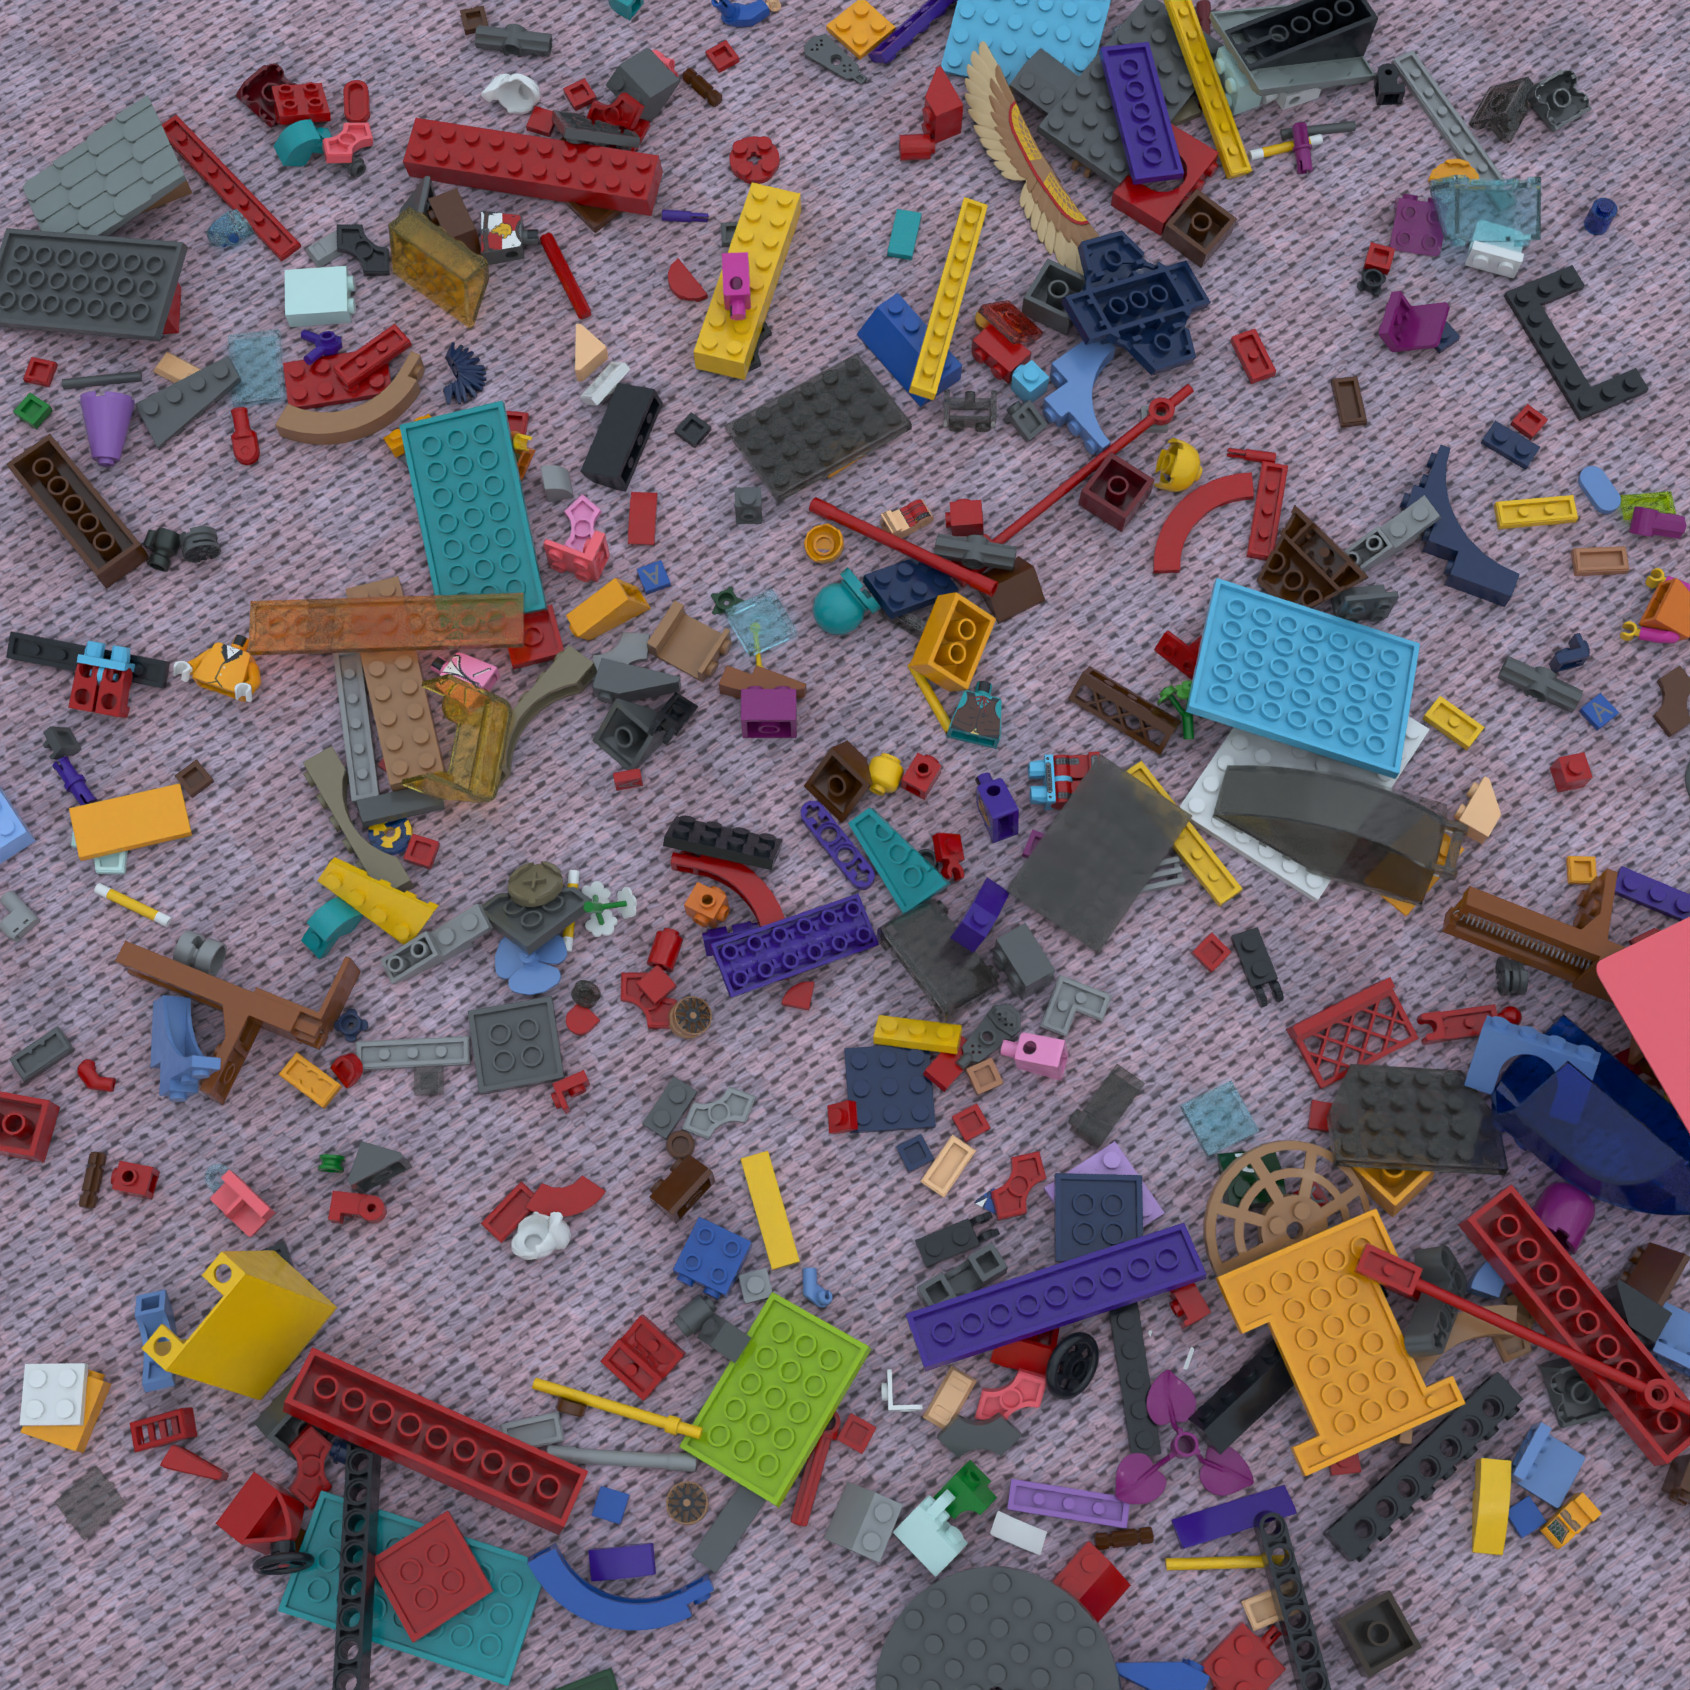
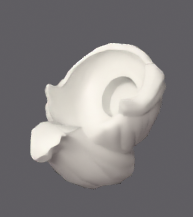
(513, 92)
(540, 1236)

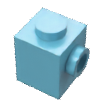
(1029, 381)

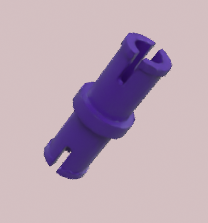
(74, 782)

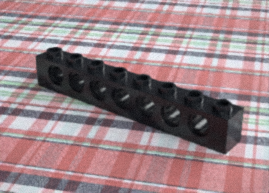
(1342, 1531)

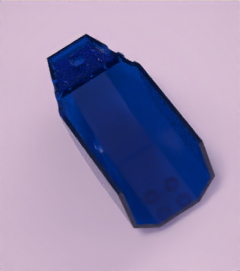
(1597, 1134)

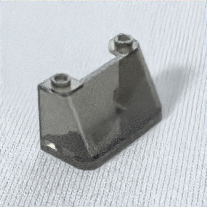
(939, 965)

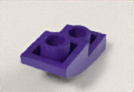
(622, 1562)

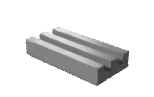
(1177, 870)

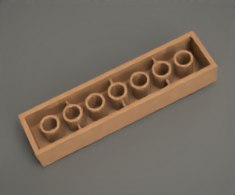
(399, 702)

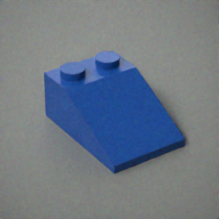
(1165, 1674)

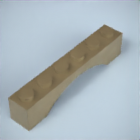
(565, 677)
(332, 780)

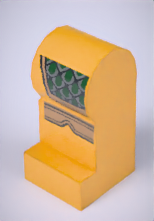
(1570, 1520)

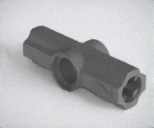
(513, 40)
(975, 552)
(1540, 683)

